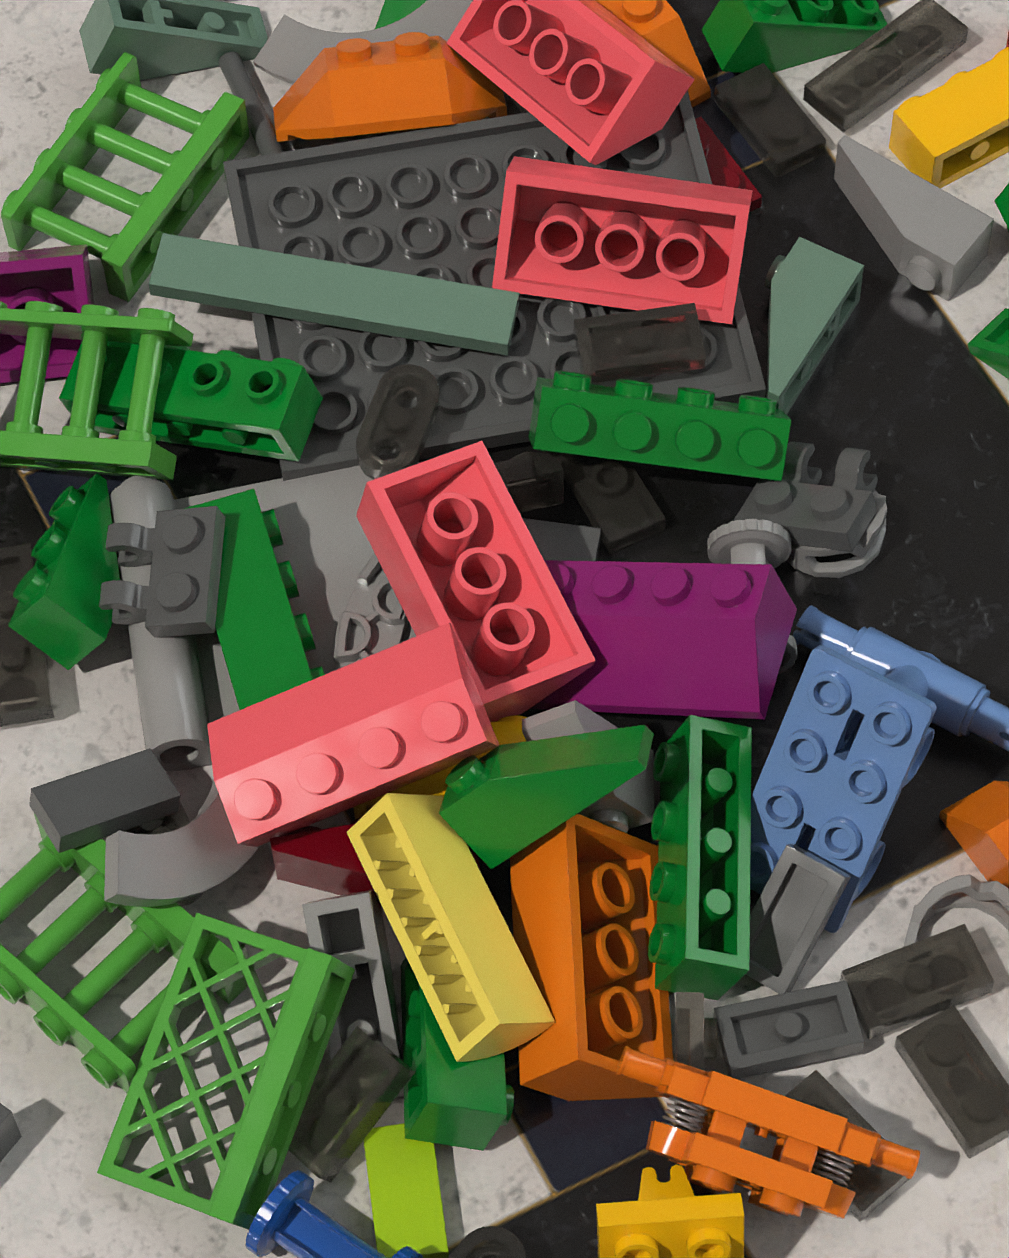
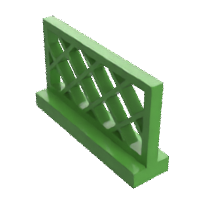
(278, 1090)

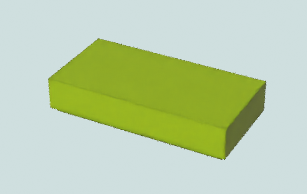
(405, 1193)

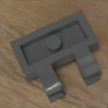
(812, 512)
(183, 574)

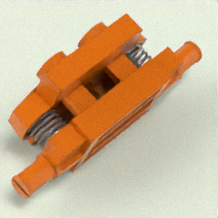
(801, 1131)

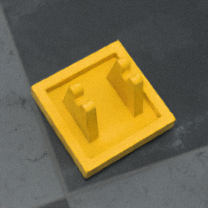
(671, 1222)

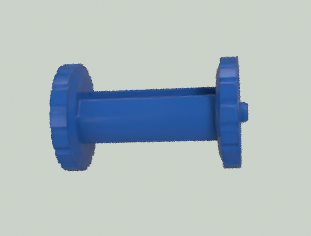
(305, 1230)

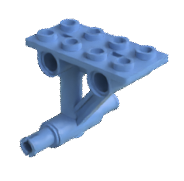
(853, 745)

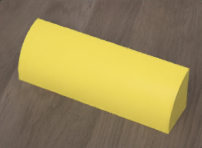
(449, 927)

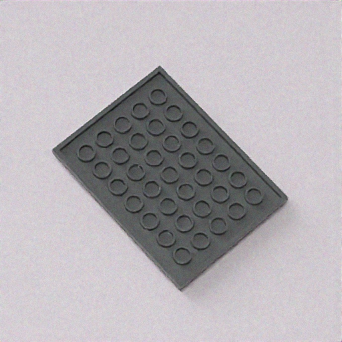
(434, 211)

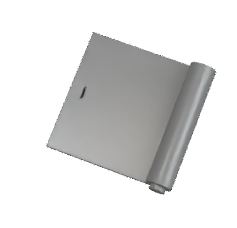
(185, 677)

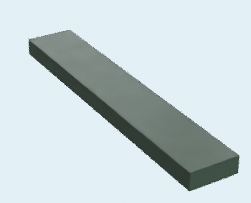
(334, 294)

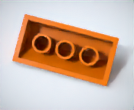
(585, 936)

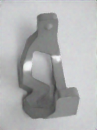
(865, 551)
(974, 895)

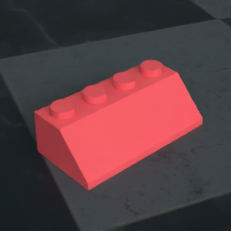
(573, 70)
(620, 238)
(469, 561)
(348, 737)

